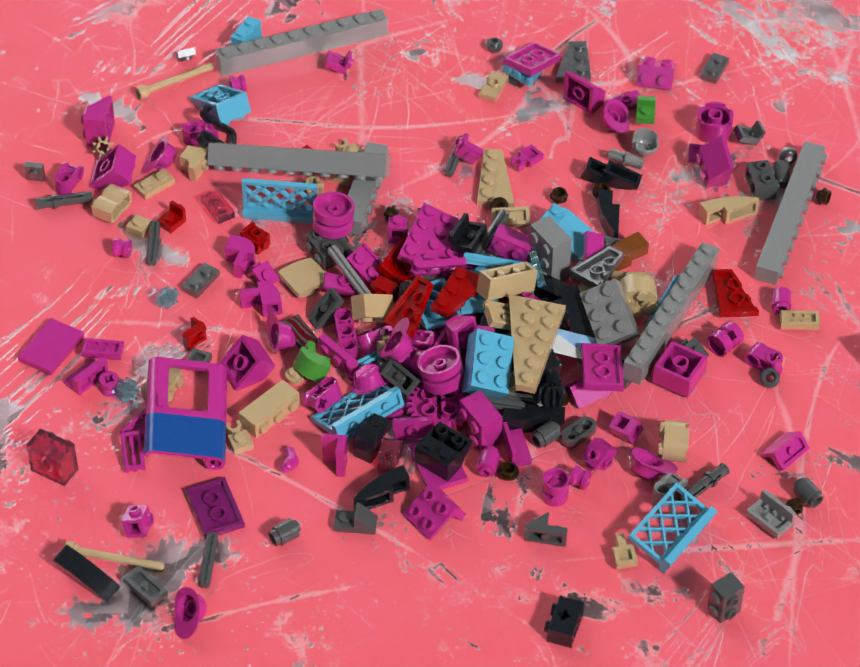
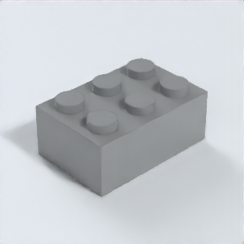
(552, 248)
(610, 313)

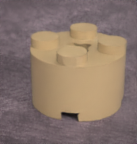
(641, 294)
(674, 440)

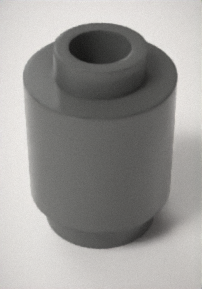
(546, 434)
(808, 492)
(284, 532)

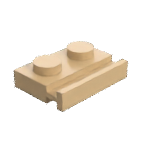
(497, 314)

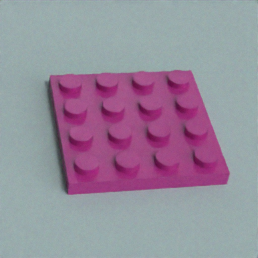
(430, 237)

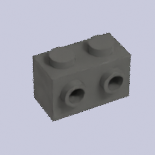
(761, 180)
(318, 248)
(725, 598)

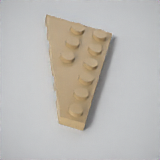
(534, 332)

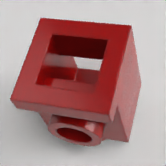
(257, 236)
(384, 286)

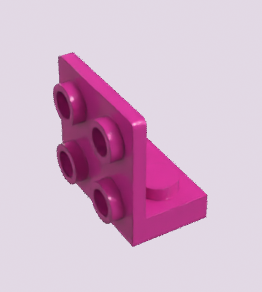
(432, 510)

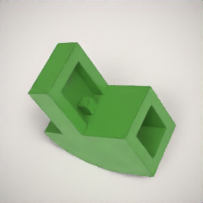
(645, 109)
(311, 363)

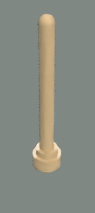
(142, 92)
(116, 557)

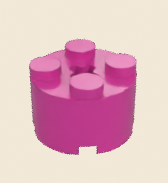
(714, 121)

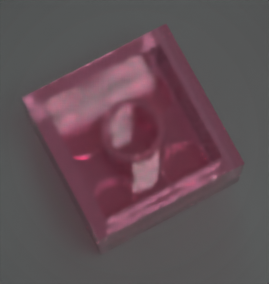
(52, 456)

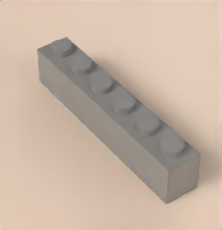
(364, 192)

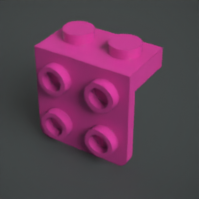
(656, 73)
(510, 243)

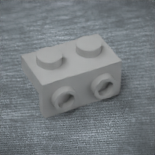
(771, 514)

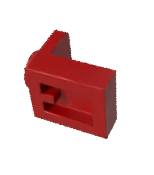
(173, 218)
(195, 334)

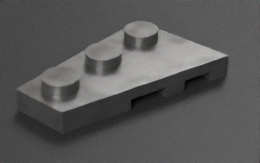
(575, 61)
(598, 267)

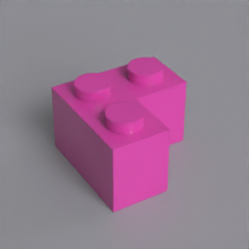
(483, 420)

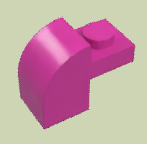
(241, 252)
(264, 295)

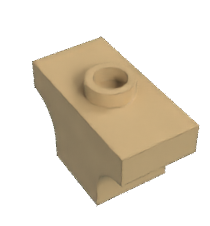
(194, 161)

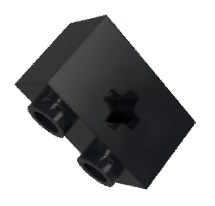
(565, 621)

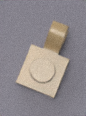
(623, 554)

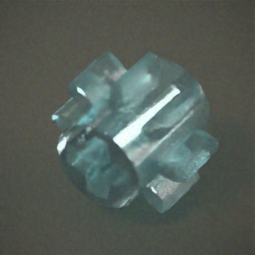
(167, 297)
(127, 389)

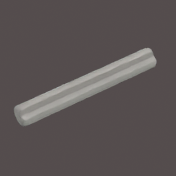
(347, 270)

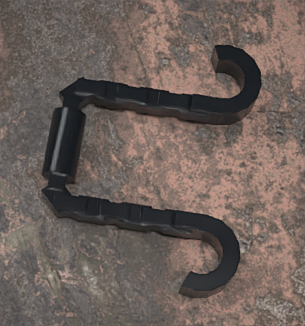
(204, 137)

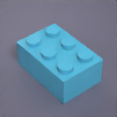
(488, 363)

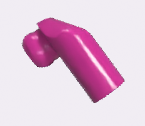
(291, 461)

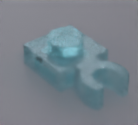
(536, 264)

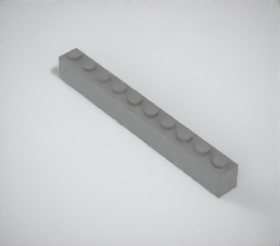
(301, 42)
(299, 159)
(790, 213)
(670, 313)

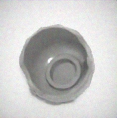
(645, 142)

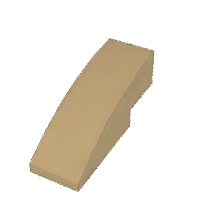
(727, 209)

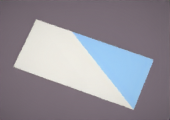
(569, 343)

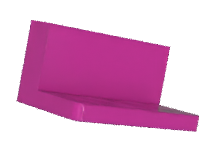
(86, 375)
(584, 397)
(516, 446)
(786, 449)
(335, 451)

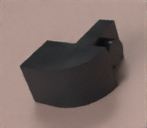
(369, 437)

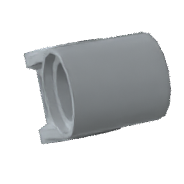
(665, 484)

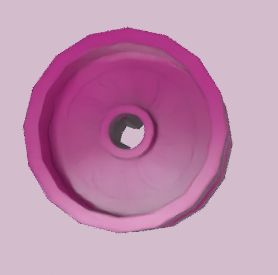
(333, 215)
(441, 369)

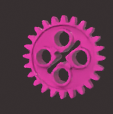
(424, 404)

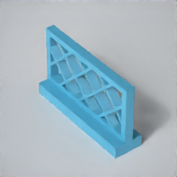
(278, 209)
(384, 403)
(682, 541)

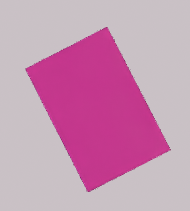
(532, 59)
(51, 346)
(602, 367)
(427, 476)

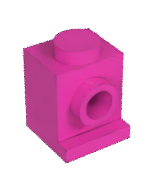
(397, 224)
(625, 427)

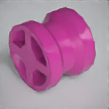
(238, 83)
(122, 247)
(108, 383)
(580, 477)

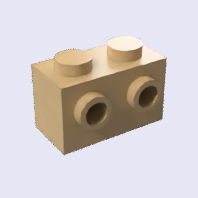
(371, 307)

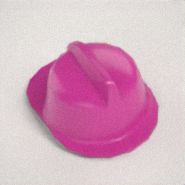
(615, 116)
(161, 157)
(279, 333)
(399, 342)
(367, 379)
(650, 465)
(189, 611)

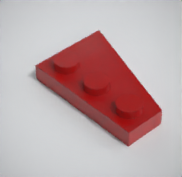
(392, 267)
(455, 292)
(730, 295)
(411, 305)

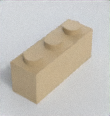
(506, 280)
(269, 409)

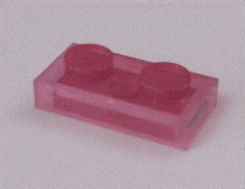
(218, 206)

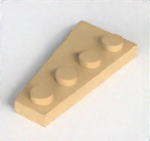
(494, 179)

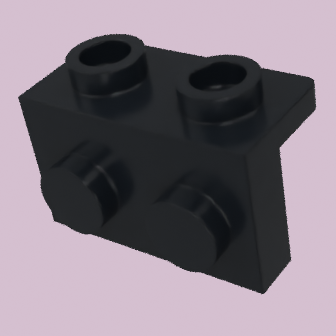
(466, 235)

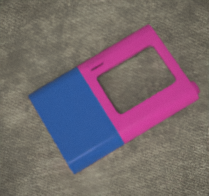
(183, 430)

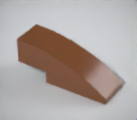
(633, 248)

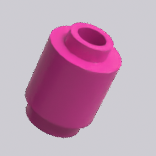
(781, 299)
(488, 461)

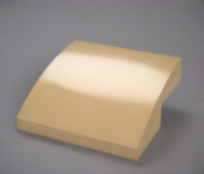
(303, 277)

